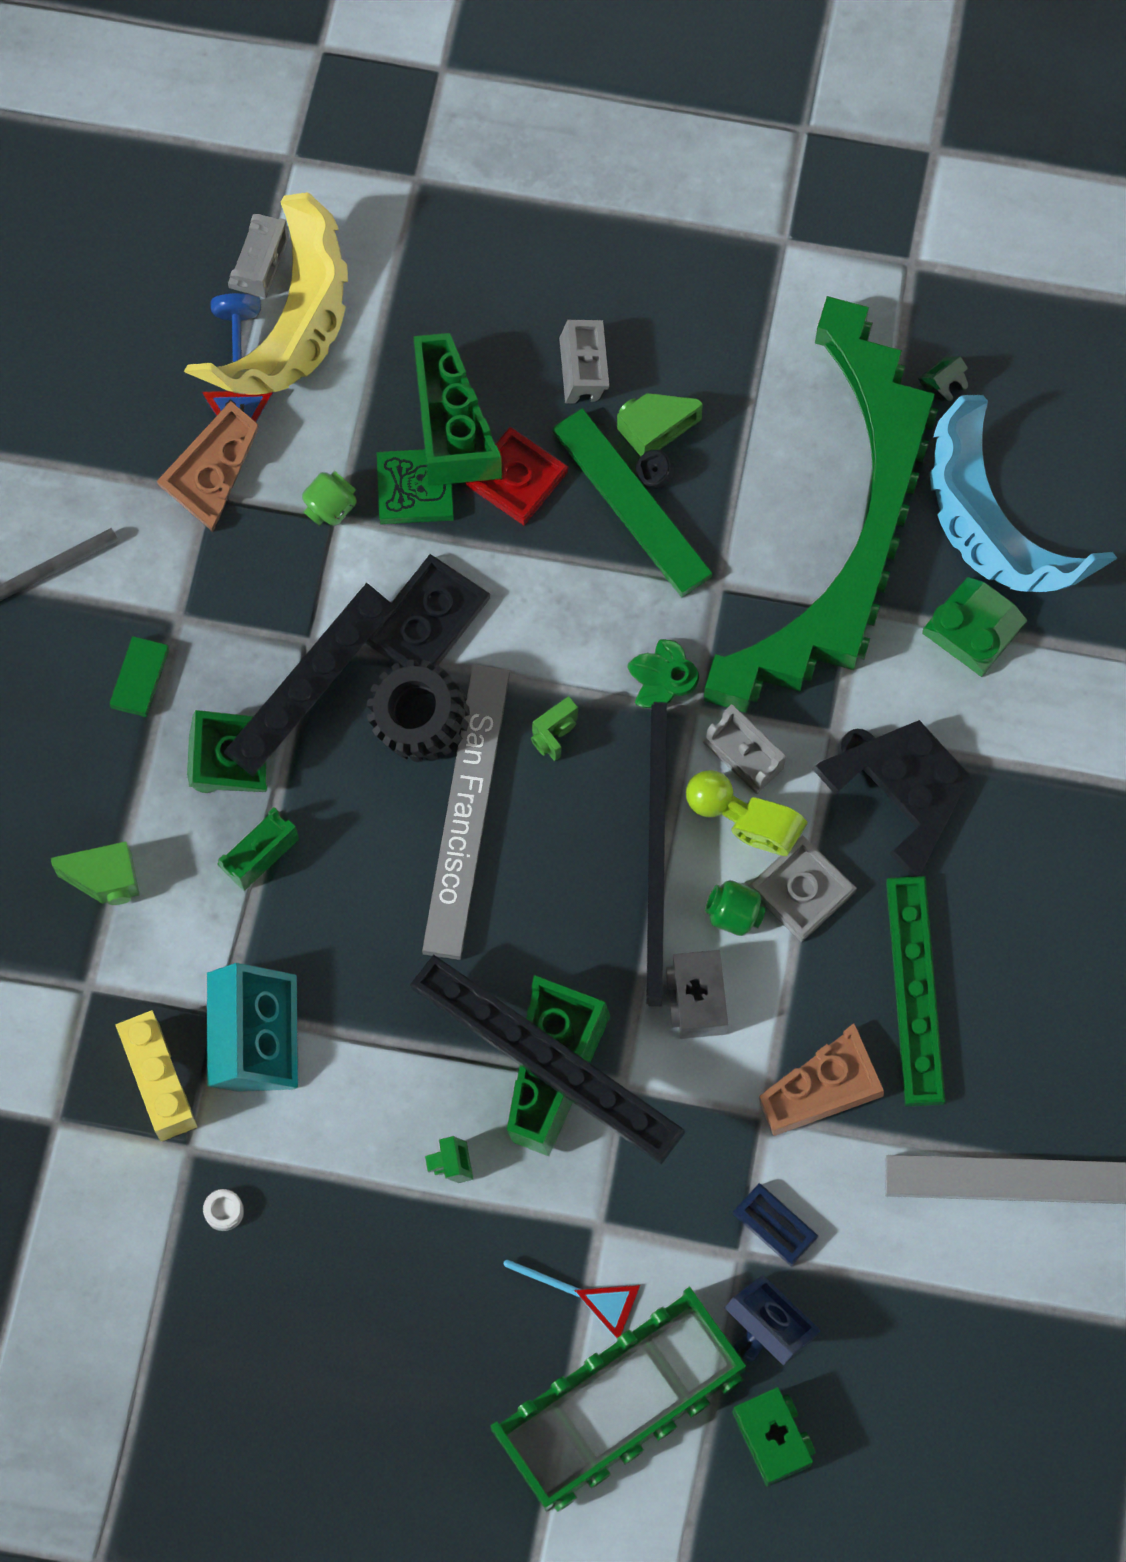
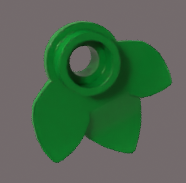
(658, 674)

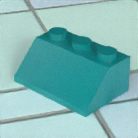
(251, 1029)

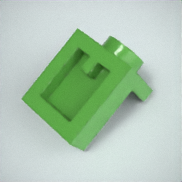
(554, 722)

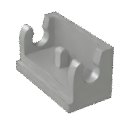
(260, 255)
(583, 359)
(745, 749)

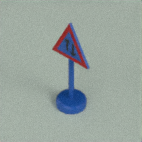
(236, 308)

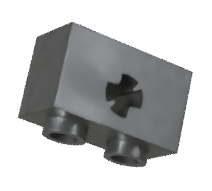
(700, 972)

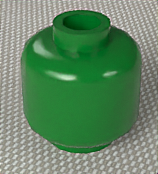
(735, 908)

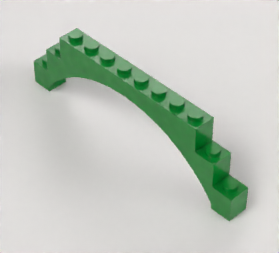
(837, 621)

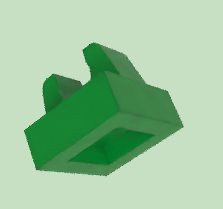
(451, 1160)

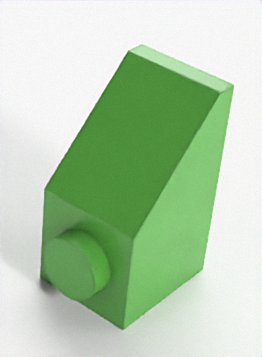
(656, 420)
(100, 872)

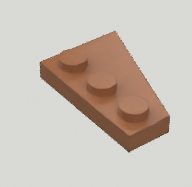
(210, 465)
(824, 1086)

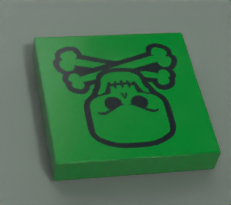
(405, 490)

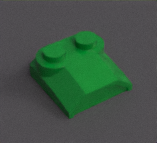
(975, 625)
(208, 765)

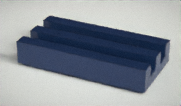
(765, 1236)

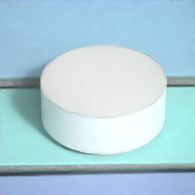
(223, 1210)

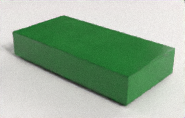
(139, 676)

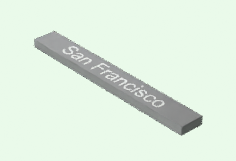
(466, 814)

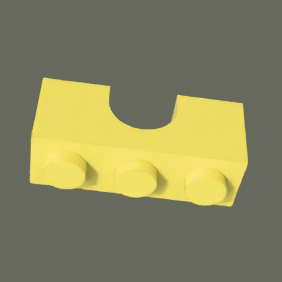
(156, 1076)

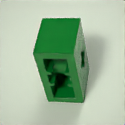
(774, 1460)

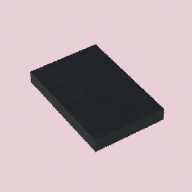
(429, 615)

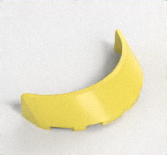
(309, 315)

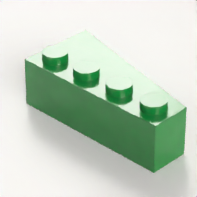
(453, 426)
(578, 1024)

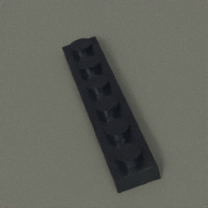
(309, 679)

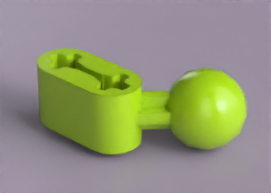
(757, 823)

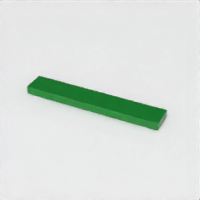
(632, 503)
(915, 991)

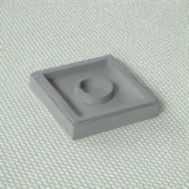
(802, 889)

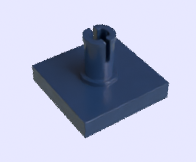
(770, 1322)

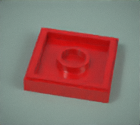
(526, 480)

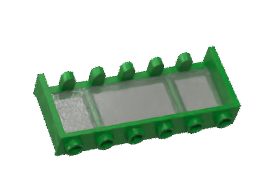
(620, 1401)

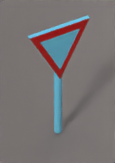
(608, 1304)

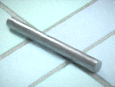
(57, 563)

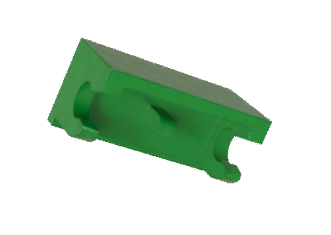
(259, 849)

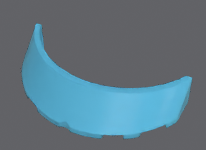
(975, 519)

